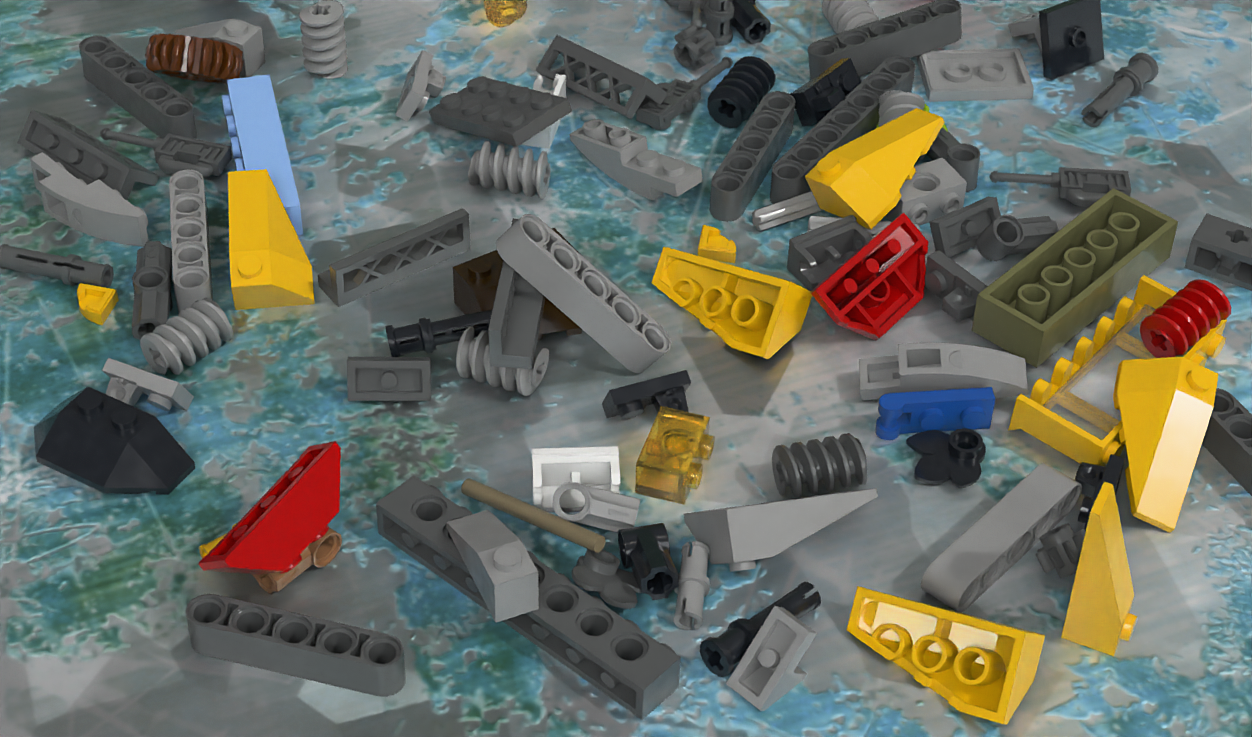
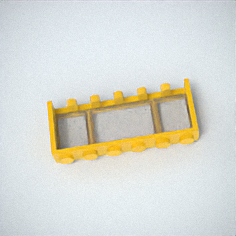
(1077, 406)

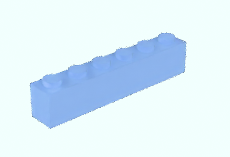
(259, 137)

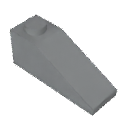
(237, 33)
(496, 564)

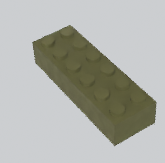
(1073, 277)

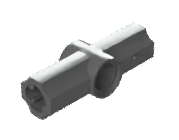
(151, 288)

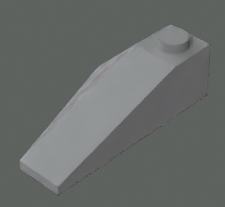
(768, 528)

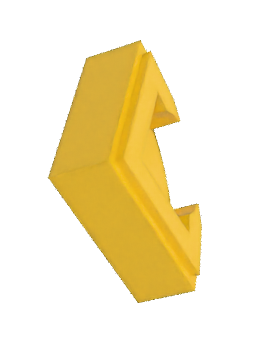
(715, 246)
(96, 302)

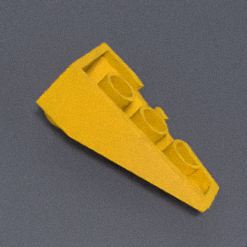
(870, 170)
(264, 249)
(738, 304)
(1164, 422)
(1102, 585)
(962, 657)

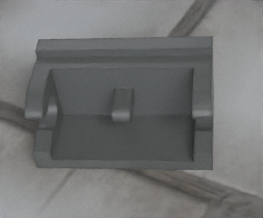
(824, 249)

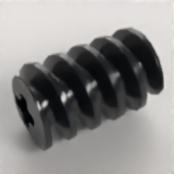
(741, 91)

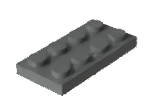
(499, 110)

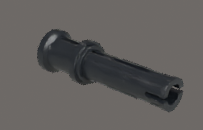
(423, 332)
(726, 650)

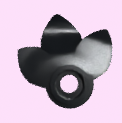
(948, 456)

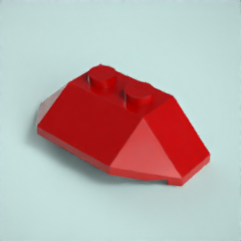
(877, 281)
(284, 519)

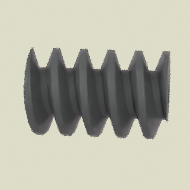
(819, 462)

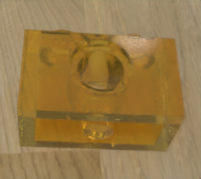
(674, 455)

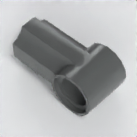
(960, 156)
(1017, 236)

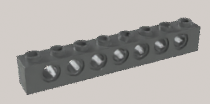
(567, 625)

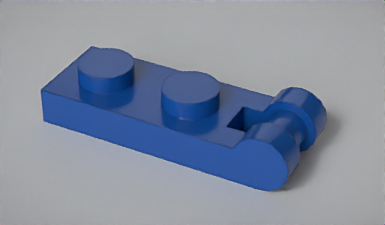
(934, 411)

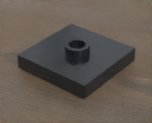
(1071, 36)

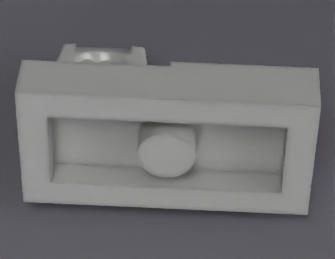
(419, 85)
(129, 383)

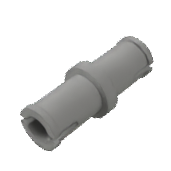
(693, 585)

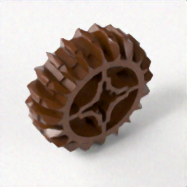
(193, 58)

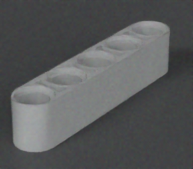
(190, 238)
(583, 293)
(1001, 537)

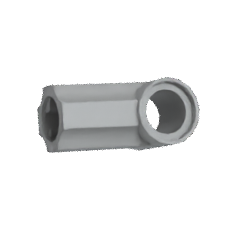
(601, 508)

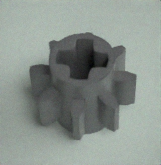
(694, 47)
(1061, 550)

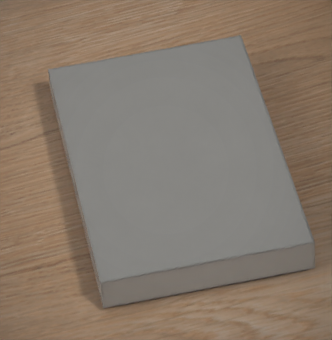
(975, 75)

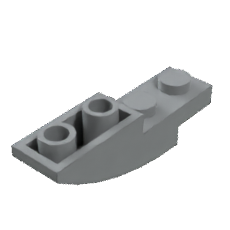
(629, 162)
(90, 207)
(942, 368)

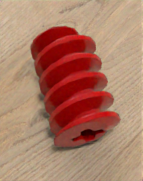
(1184, 319)

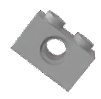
(930, 193)

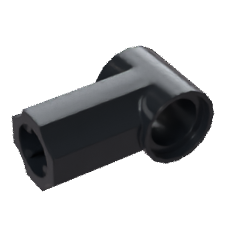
(749, 21)
(648, 555)

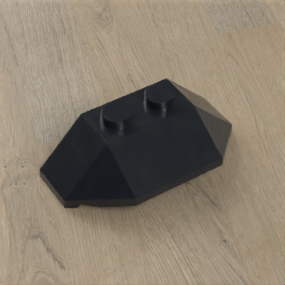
(110, 446)

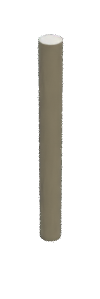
(533, 515)

